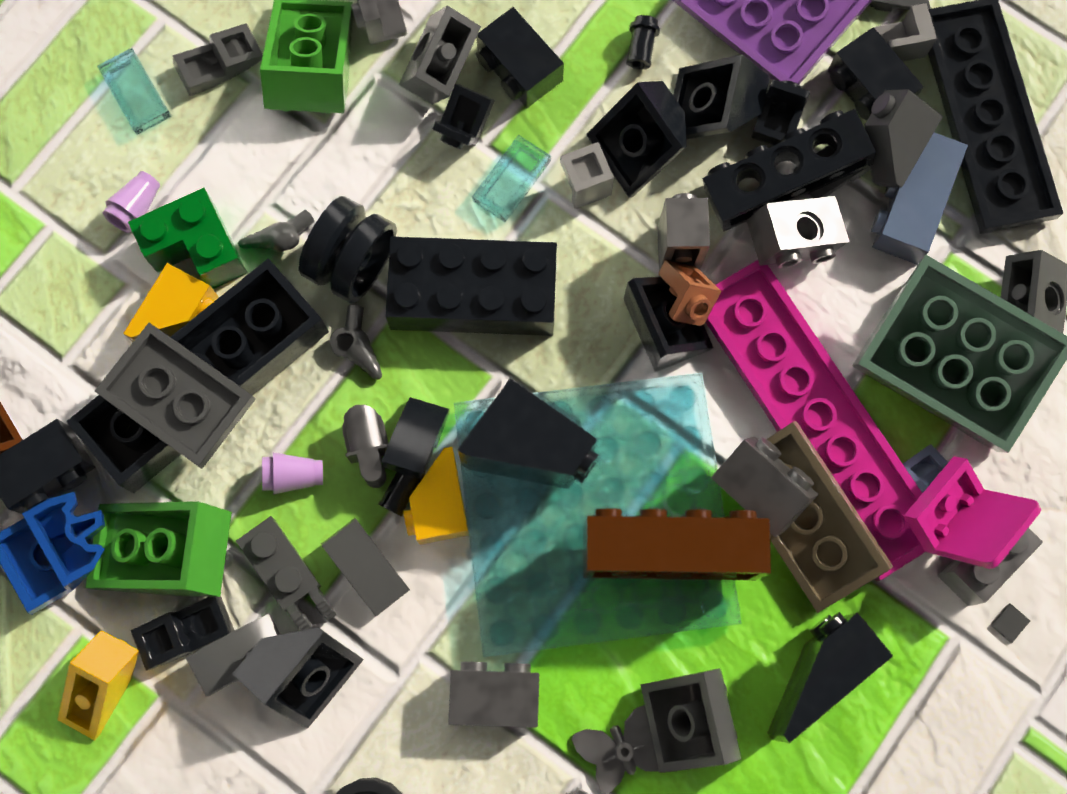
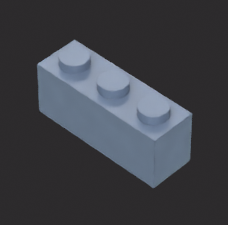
(916, 208)

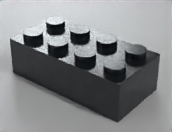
(471, 286)

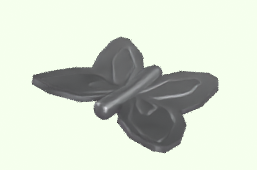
(622, 753)

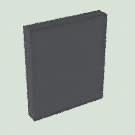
(1010, 623)

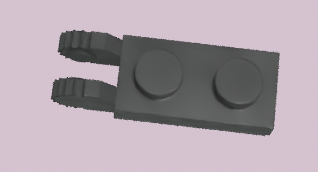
(283, 571)

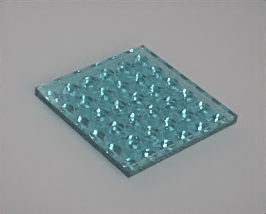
(530, 534)

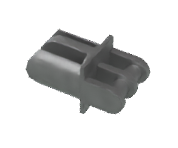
(366, 442)

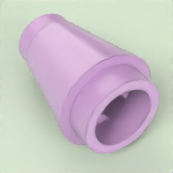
(131, 201)
(290, 473)

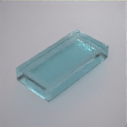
(134, 91)
(511, 178)

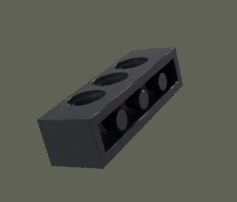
(839, 130)

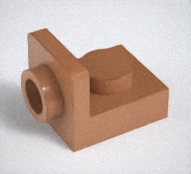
(693, 291)

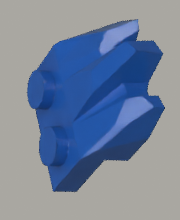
(49, 551)

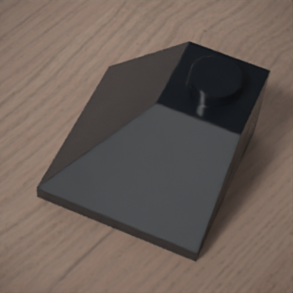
(720, 95)
(641, 134)
(297, 672)

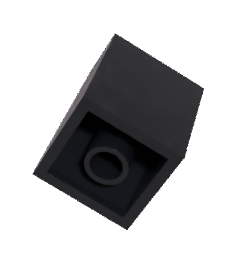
(528, 441)

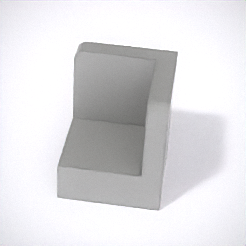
(913, 36)
(587, 175)

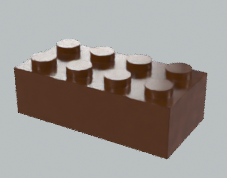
(676, 547)

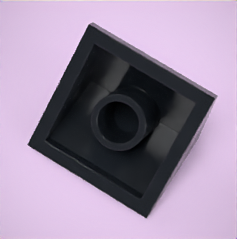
(663, 339)

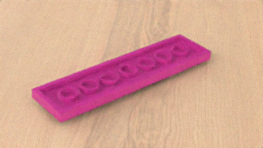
(802, 384)

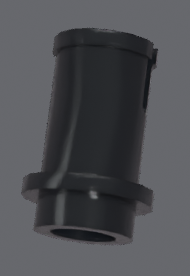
(643, 31)
(398, 493)

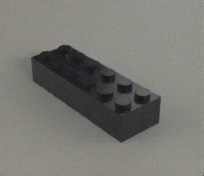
(243, 335)

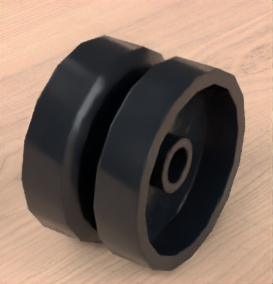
(346, 249)

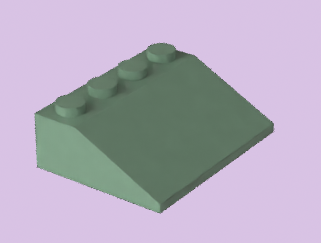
(964, 355)

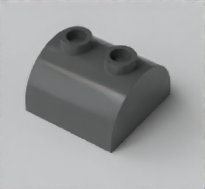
(691, 721)

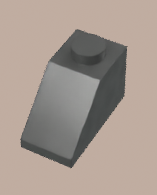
(899, 132)

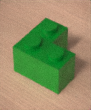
(189, 230)

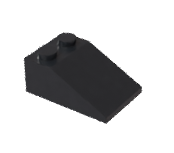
(827, 670)

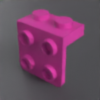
(965, 520)

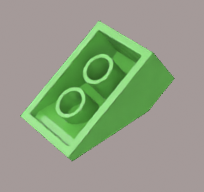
(307, 56)
(162, 549)

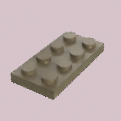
(828, 542)

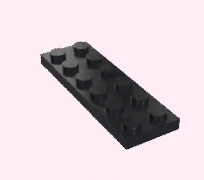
(993, 116)

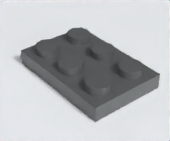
(175, 395)

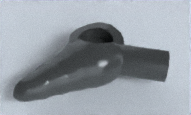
(280, 235)
(355, 344)

